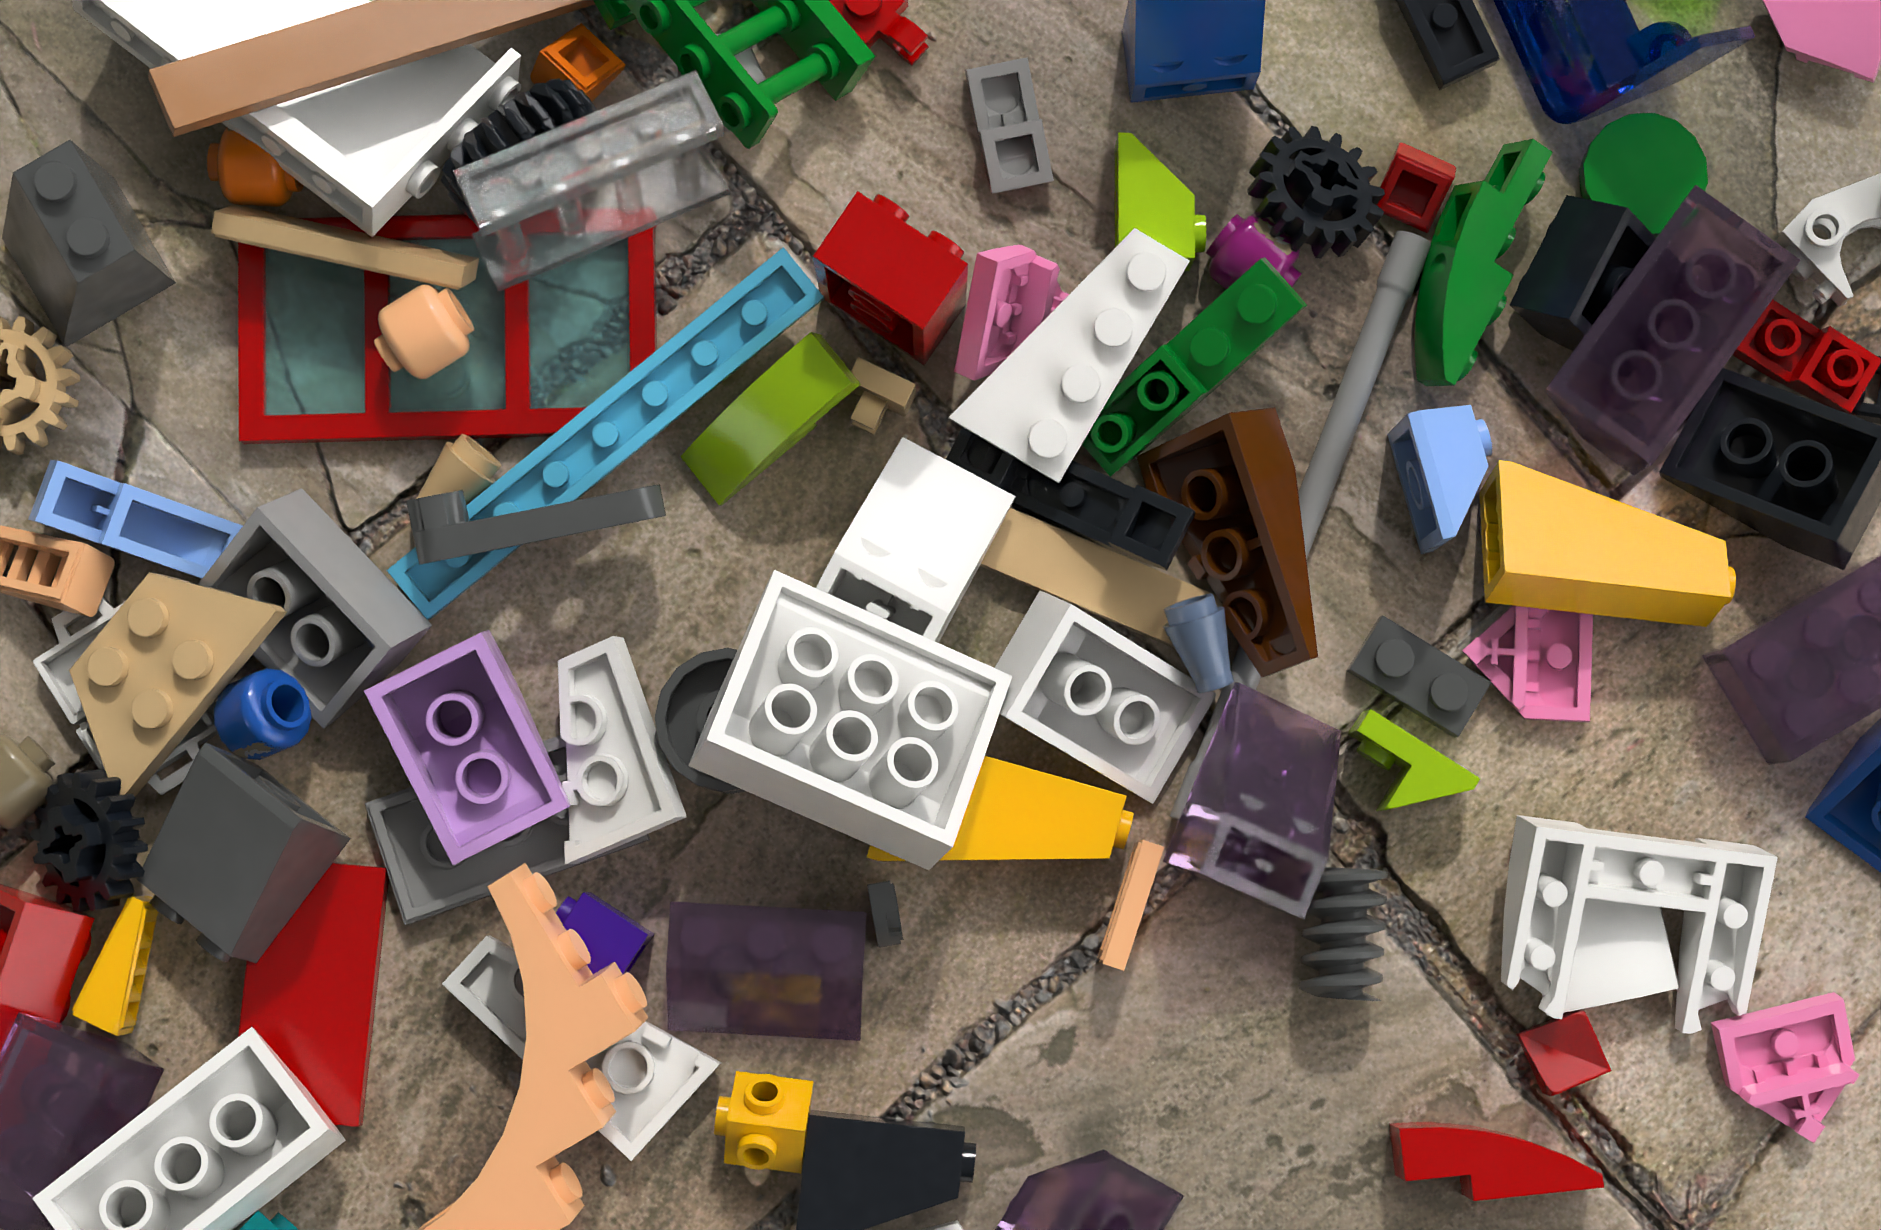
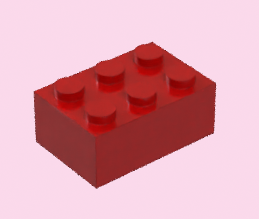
(892, 275)

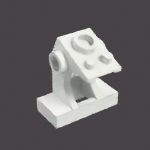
(1838, 216)

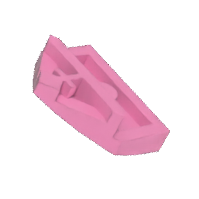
(1831, 33)
(1005, 304)
(1539, 662)
(1789, 1059)

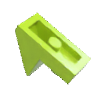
(1423, 771)

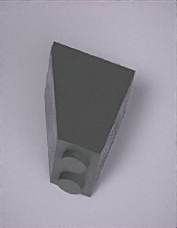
(79, 242)
(237, 855)

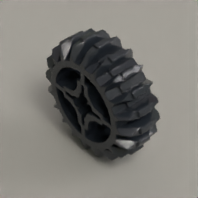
(520, 119)

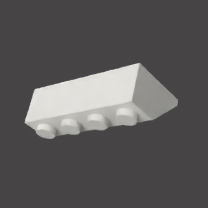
(200, 1151)

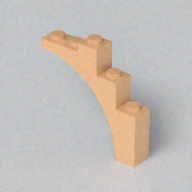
(559, 1096)

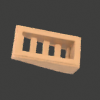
(78, 580)

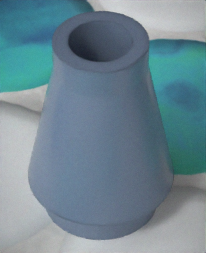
(1201, 640)

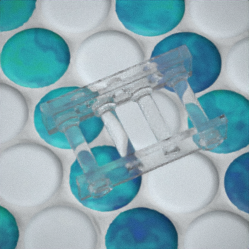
(594, 180)

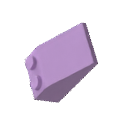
(469, 746)

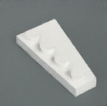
(1067, 368)
(647, 1069)

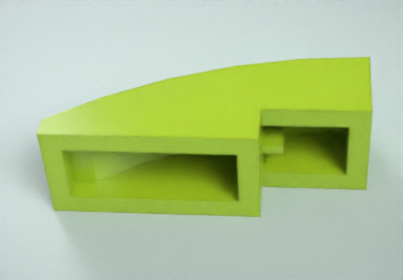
(769, 417)

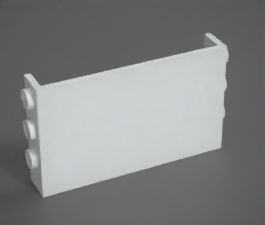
(352, 144)

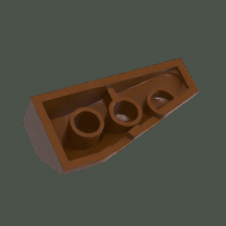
(1244, 530)

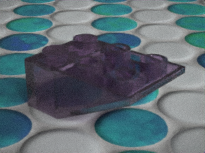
(1261, 804)

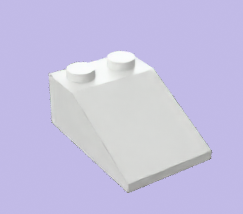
(1099, 696)

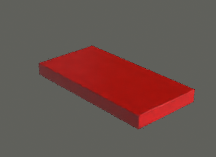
(319, 988)

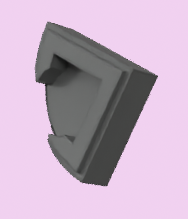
(885, 913)

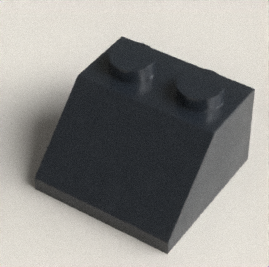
(1579, 268)

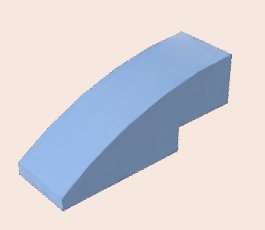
(131, 519)

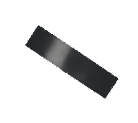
(1083, 502)

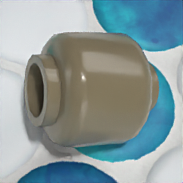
(22, 779)

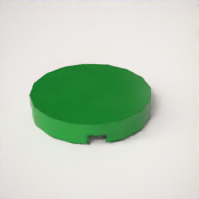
(1643, 166)

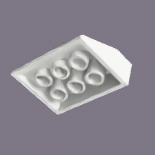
(852, 722)

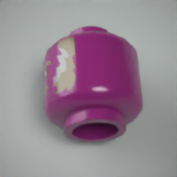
(1243, 244)

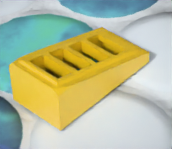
(117, 978)

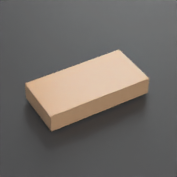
(1130, 904)

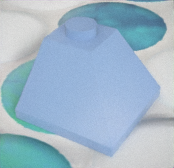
(1440, 468)

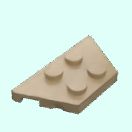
(163, 668)

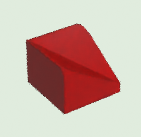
(1563, 1052)

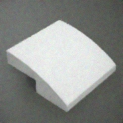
(1619, 955)

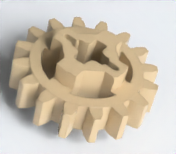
(29, 393)

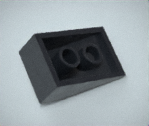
(1781, 466)

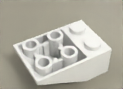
(916, 541)

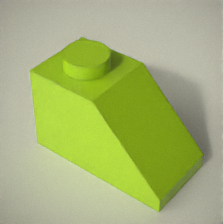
(1154, 201)

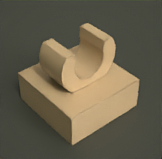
(879, 392)

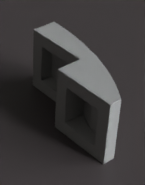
(1009, 125)

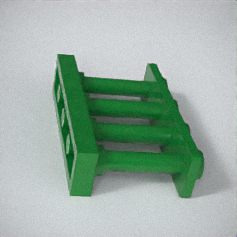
(811, 28)

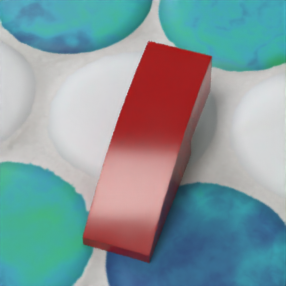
(1486, 1160)

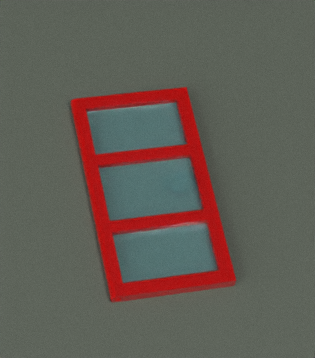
(530, 362)

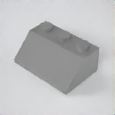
(342, 615)

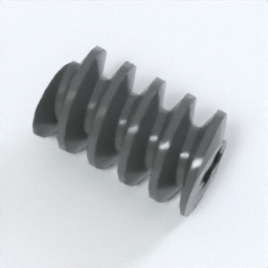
(1344, 935)

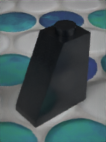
(878, 1169)

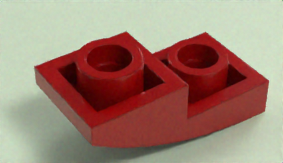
(1807, 358)

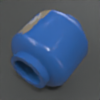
(262, 714)

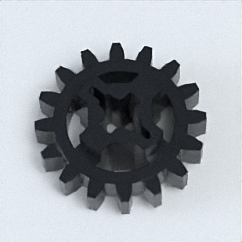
(1316, 192)
(89, 841)

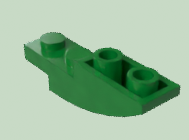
(1460, 280)
(1192, 365)

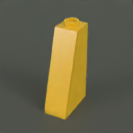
(1595, 555)
(1034, 817)

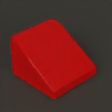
(1415, 186)

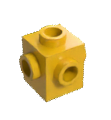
(765, 1121)

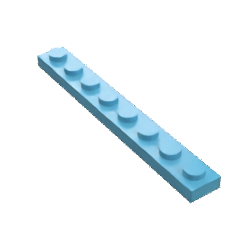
(624, 418)

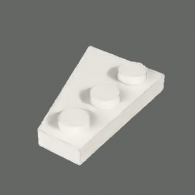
(614, 759)

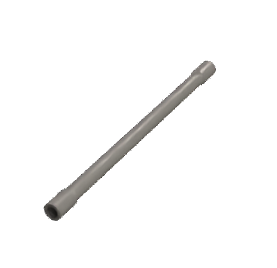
(1394, 288)

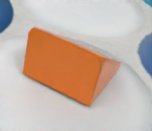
(578, 58)

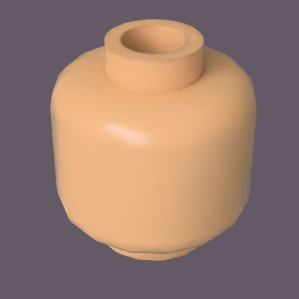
(423, 331)

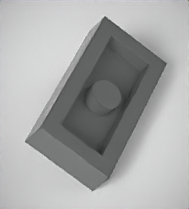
(1418, 676)

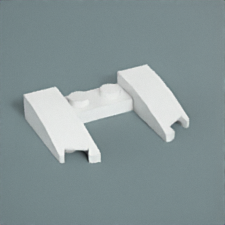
(1714, 882)

